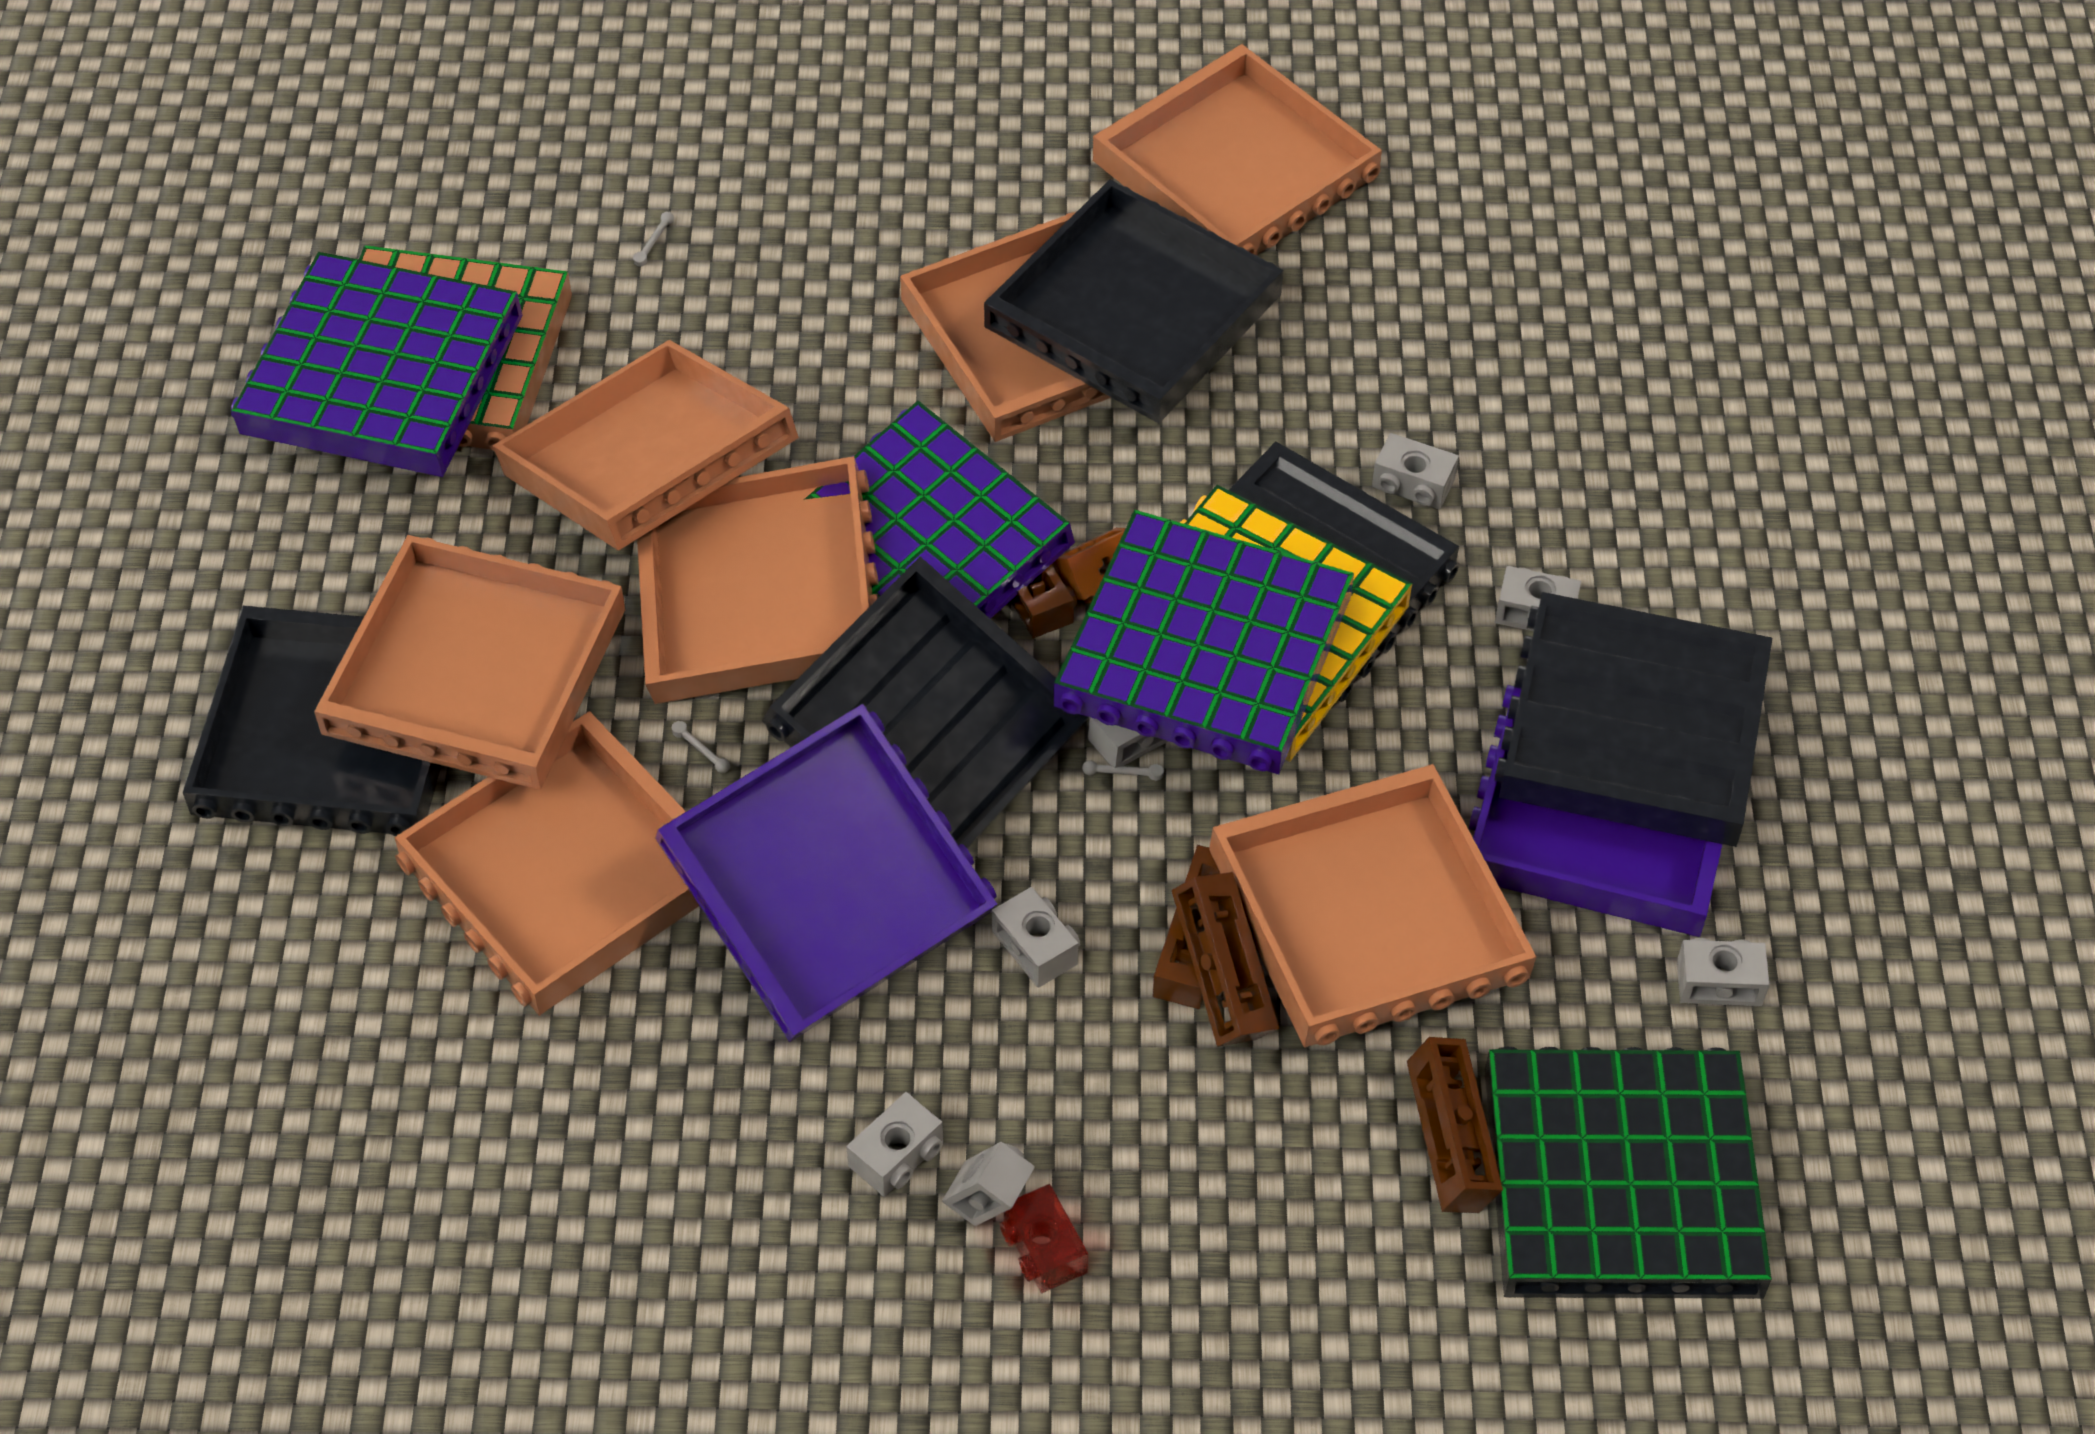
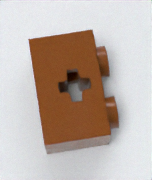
(1081, 564)

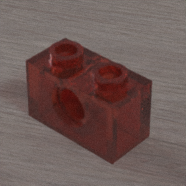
(1048, 1263)

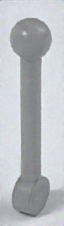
(640, 258)
(680, 730)
(1154, 772)

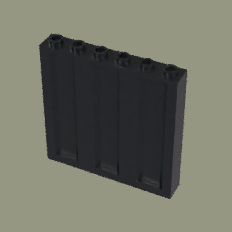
(1356, 522)
(949, 692)
(1635, 718)

